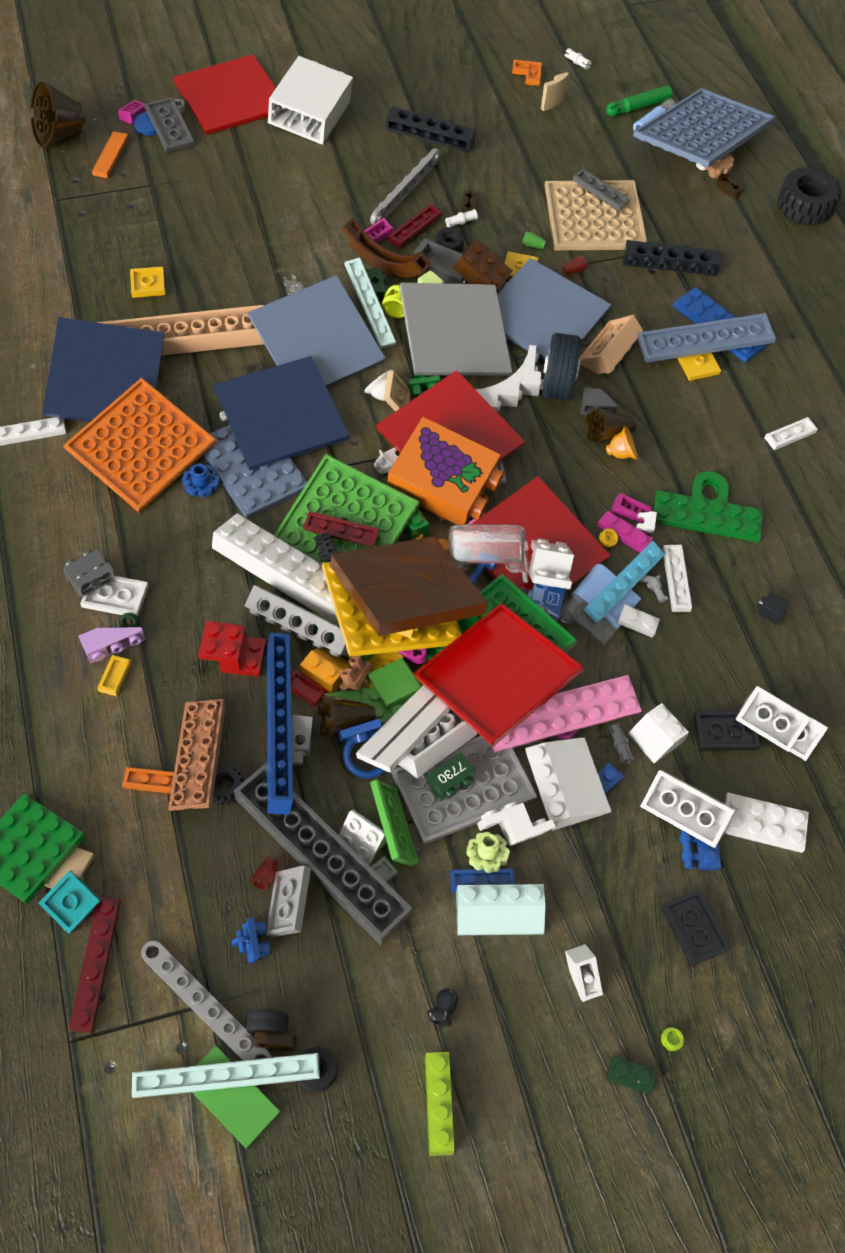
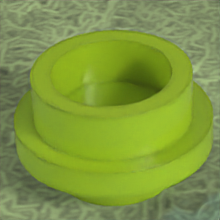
(672, 1039)

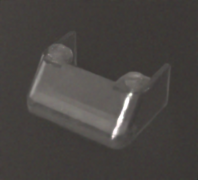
(490, 545)

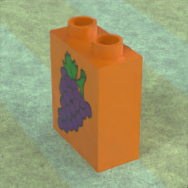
(445, 472)

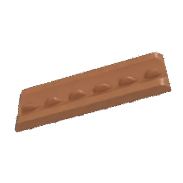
(197, 755)

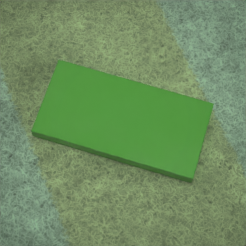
(394, 823)
(240, 1109)

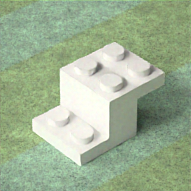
(551, 563)
(515, 823)

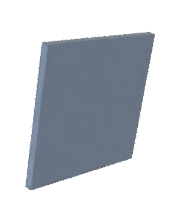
(543, 303)
(319, 325)

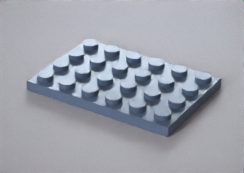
(255, 488)

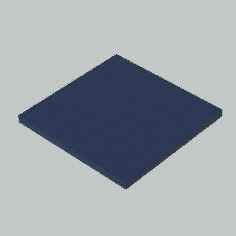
(97, 365)
(280, 412)

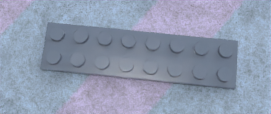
(706, 337)

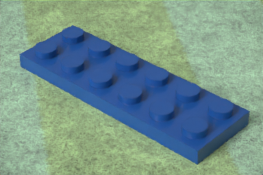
(702, 309)

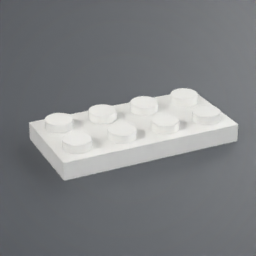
(768, 822)

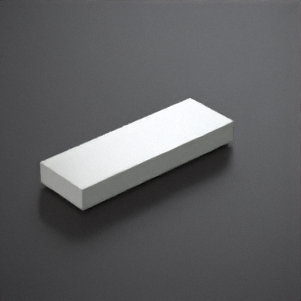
(791, 433)

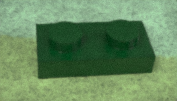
(631, 1075)

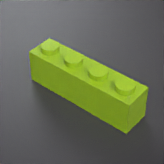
(439, 1104)

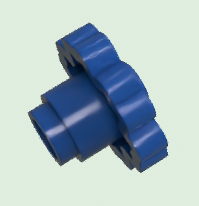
(201, 480)

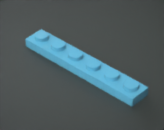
(624, 582)

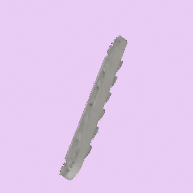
(406, 186)
(203, 1003)

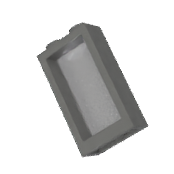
(442, 261)

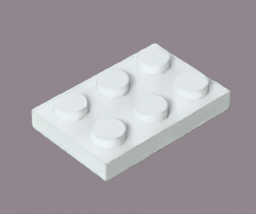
(117, 597)

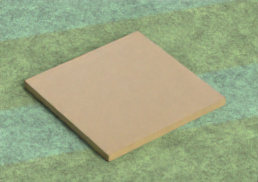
(587, 222)

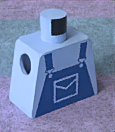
(547, 596)

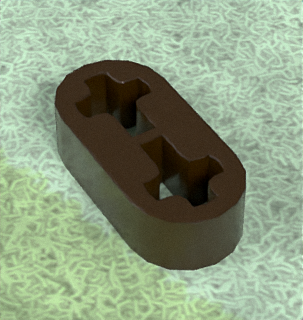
(729, 185)
(468, 203)
(275, 1041)

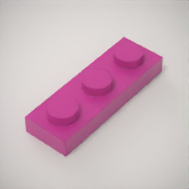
(626, 532)

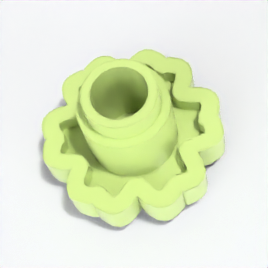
(488, 852)

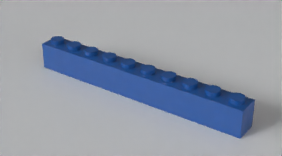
(279, 725)

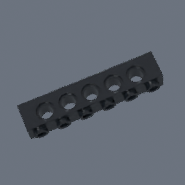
(430, 129)
(672, 257)

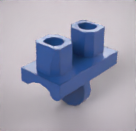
(247, 940)

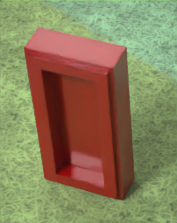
(306, 688)

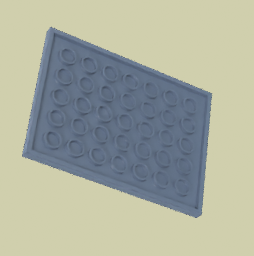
(704, 127)

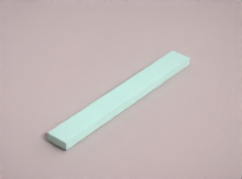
(225, 1075)

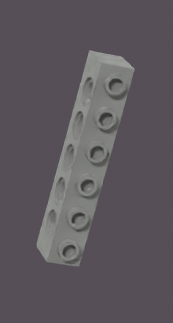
(257, 604)

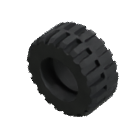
(809, 195)

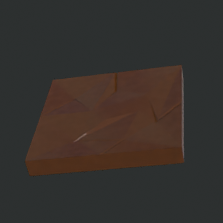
(407, 585)

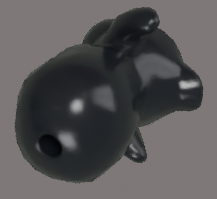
(445, 1006)

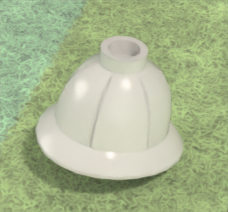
(377, 387)

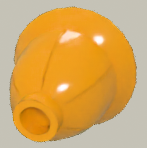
(622, 445)

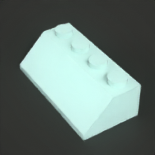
(500, 909)

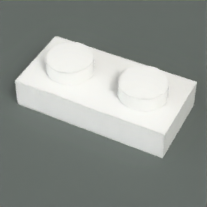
(638, 621)

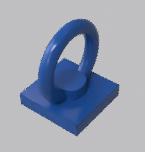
(357, 735)

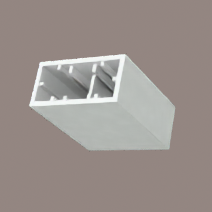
(310, 99)

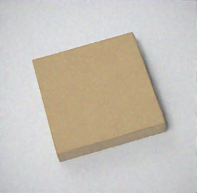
(396, 391)

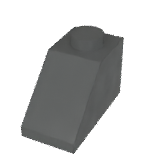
(596, 398)

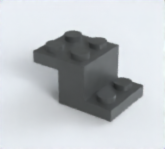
(88, 573)

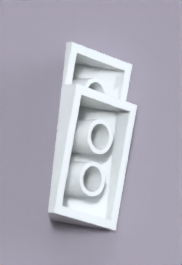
(781, 723)

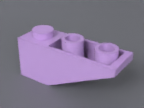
(108, 641)

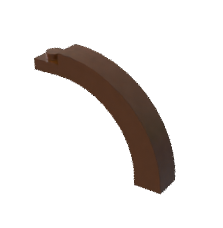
(379, 257)

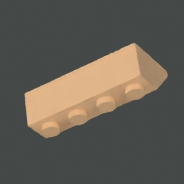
(611, 345)

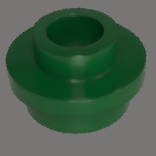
(123, 620)

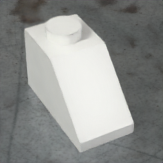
(584, 972)

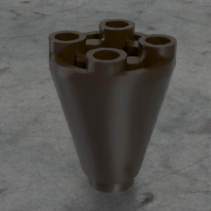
(606, 424)
(343, 714)

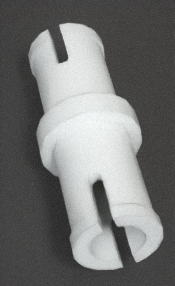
(578, 59)
(461, 218)

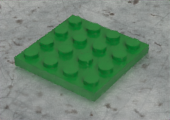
(33, 847)

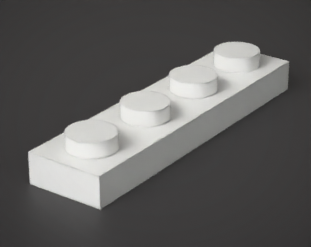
(32, 430)
(677, 578)

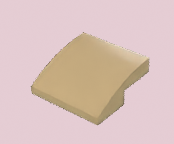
(554, 91)
(77, 862)

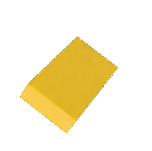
(114, 675)

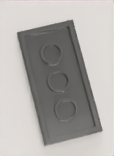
(169, 124)

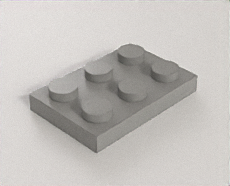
(288, 901)

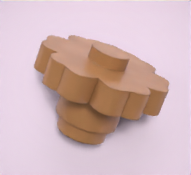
(722, 166)

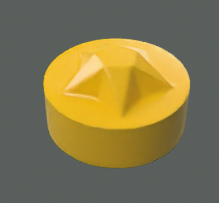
(608, 538)

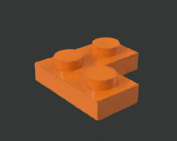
(530, 69)

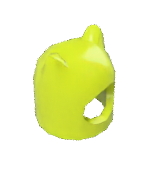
(392, 302)

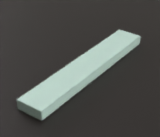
(370, 303)

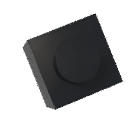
(772, 607)

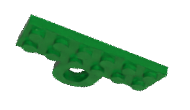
(708, 515)

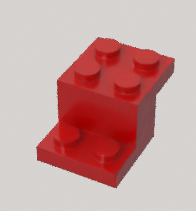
(232, 648)

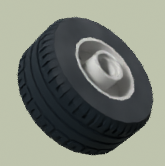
(561, 366)

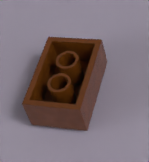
(482, 266)

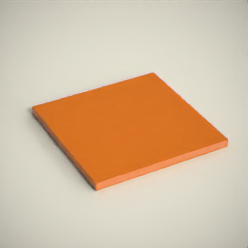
(140, 444)

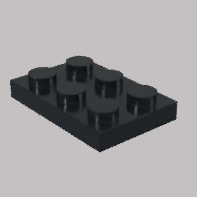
(723, 732)
(695, 927)

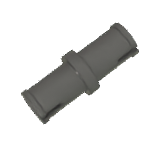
(621, 743)

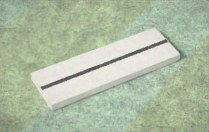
(403, 730)

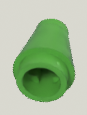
(533, 240)

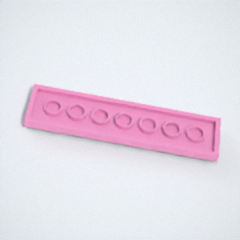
(575, 711)

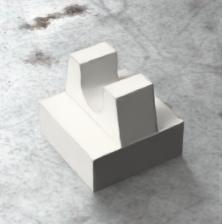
(649, 521)

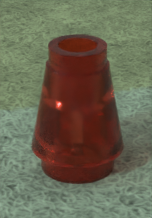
(574, 266)
(264, 874)

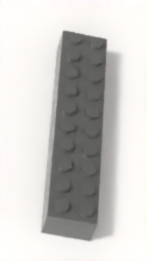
(331, 860)

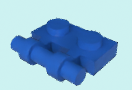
(706, 855)

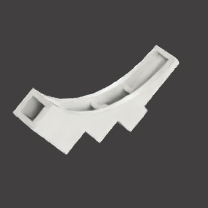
(523, 382)

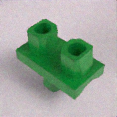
(420, 382)

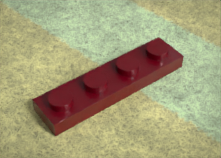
(415, 226)
(341, 529)

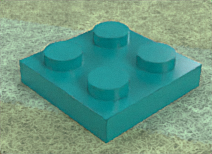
(70, 902)

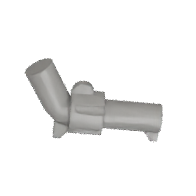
(655, 585)

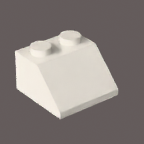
(658, 733)

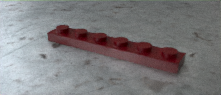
(94, 965)

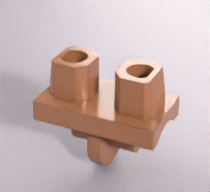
(356, 676)

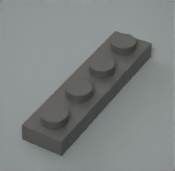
(601, 189)

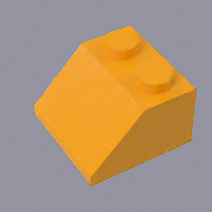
(324, 668)

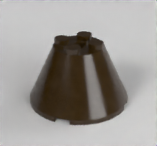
(54, 115)

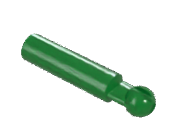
(639, 101)

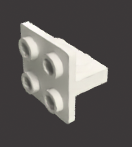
(362, 836)

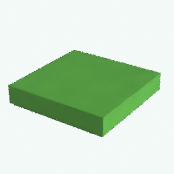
(394, 682)

